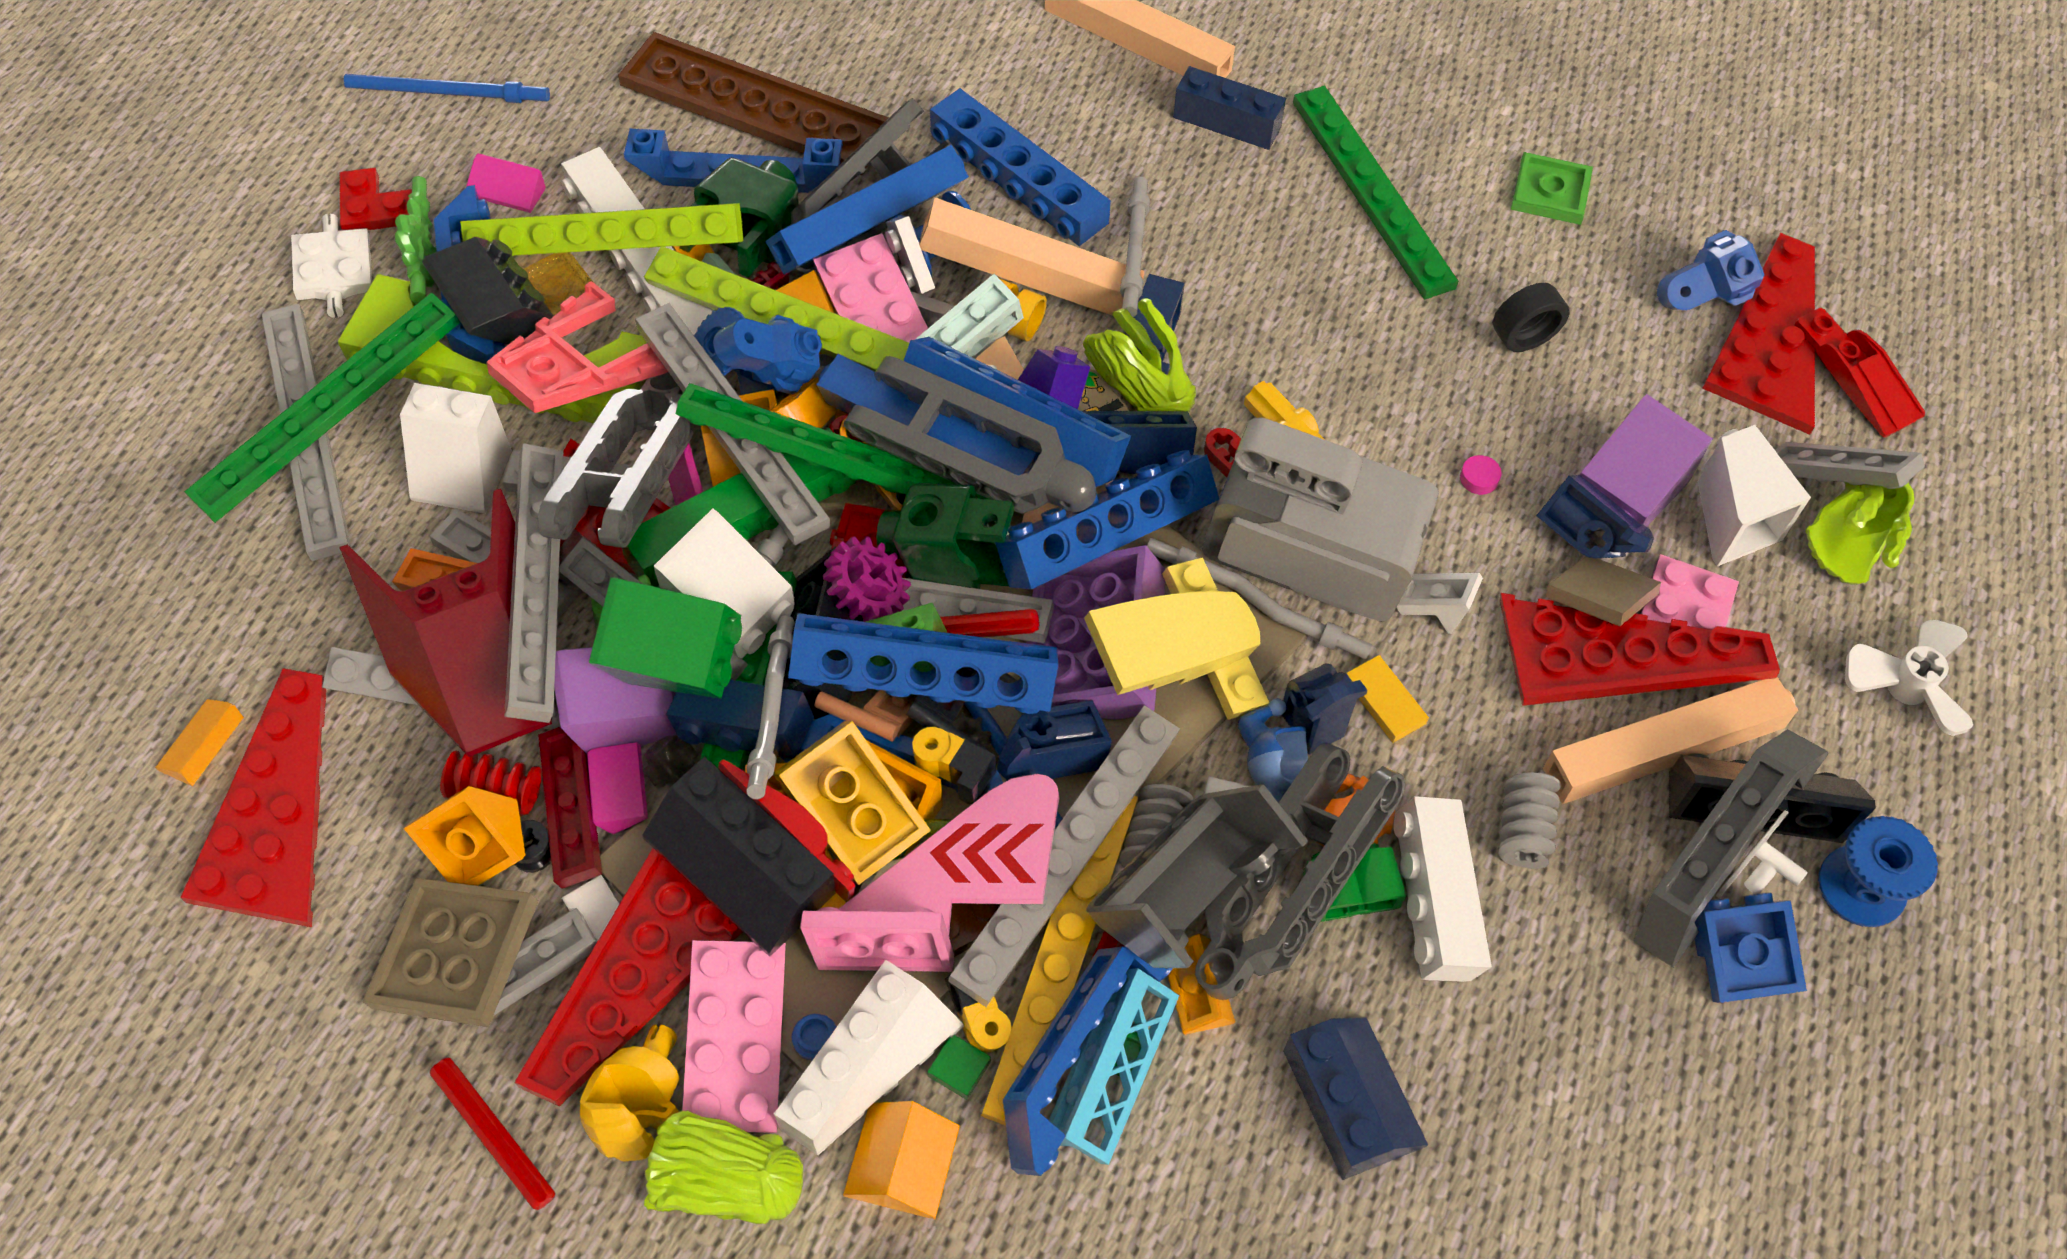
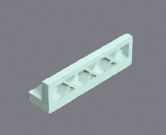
(978, 318)

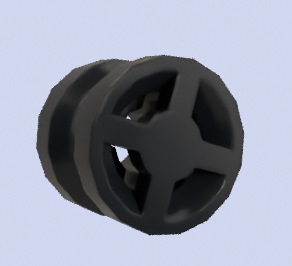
(538, 852)

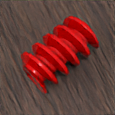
(483, 775)

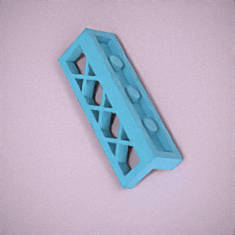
(1098, 1055)

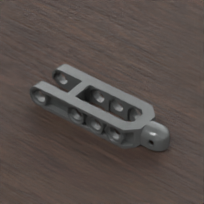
(880, 154)
(1049, 480)
(627, 496)
(1345, 844)

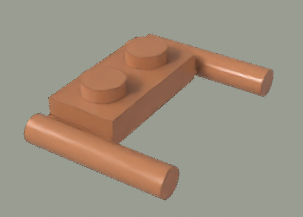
(882, 715)

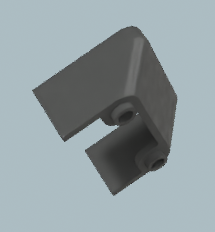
(1189, 867)

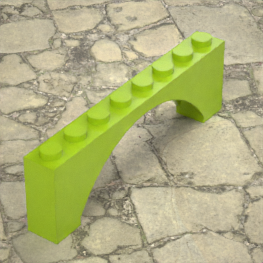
(440, 366)

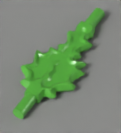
(414, 239)

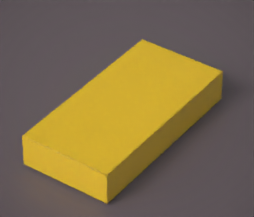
(1388, 699)

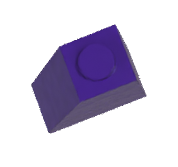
(1057, 374)

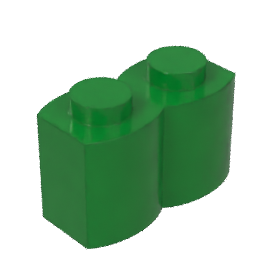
(1371, 887)

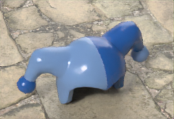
(1273, 753)

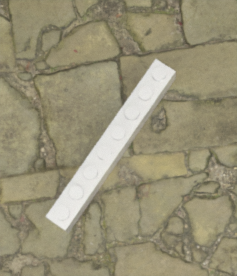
(601, 188)

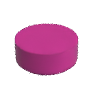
(1480, 474)

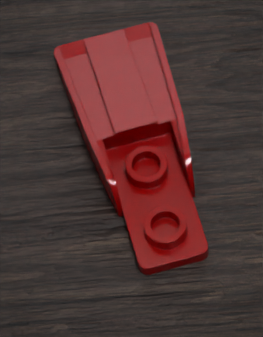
(1863, 373)
(799, 824)

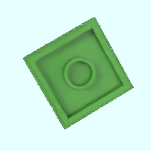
(1552, 188)

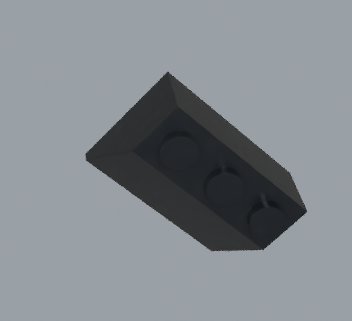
(487, 289)

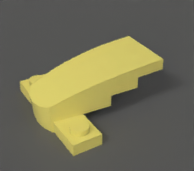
(1182, 639)

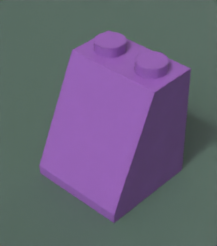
(1647, 460)
(604, 710)

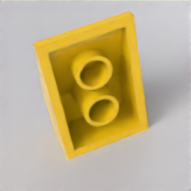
(853, 800)

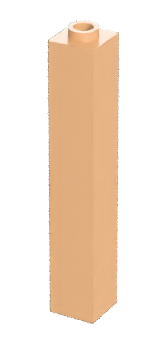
(1148, 33)
(1023, 256)
(1660, 740)

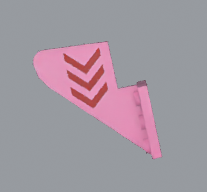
(982, 856)

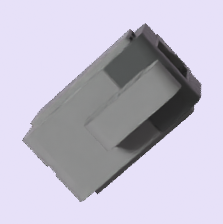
(1320, 520)

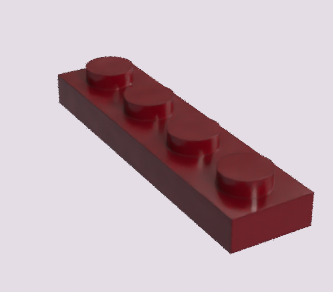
(568, 809)

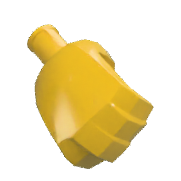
(631, 1094)

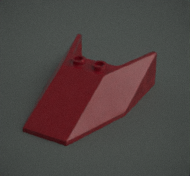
(452, 639)

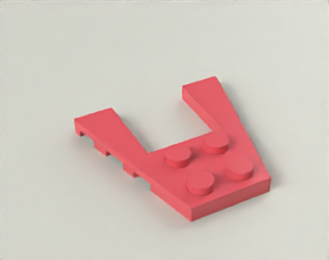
(551, 373)

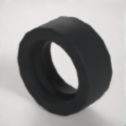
(1530, 317)

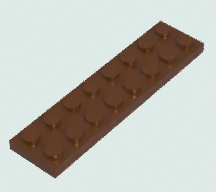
(745, 96)

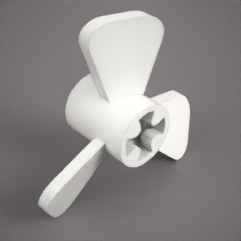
(1916, 675)

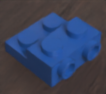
(1750, 948)

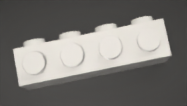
(1441, 890)

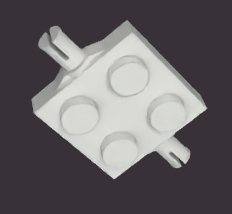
(331, 264)

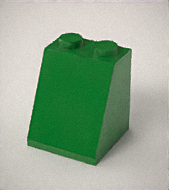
(666, 639)

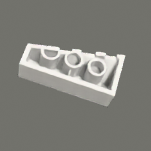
(871, 1049)

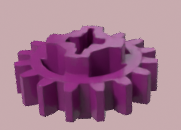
(866, 579)

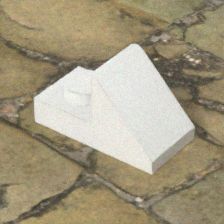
(1441, 595)

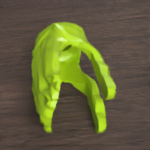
(1139, 376)
(1857, 527)
(721, 1171)

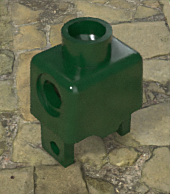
(765, 200)
(947, 535)

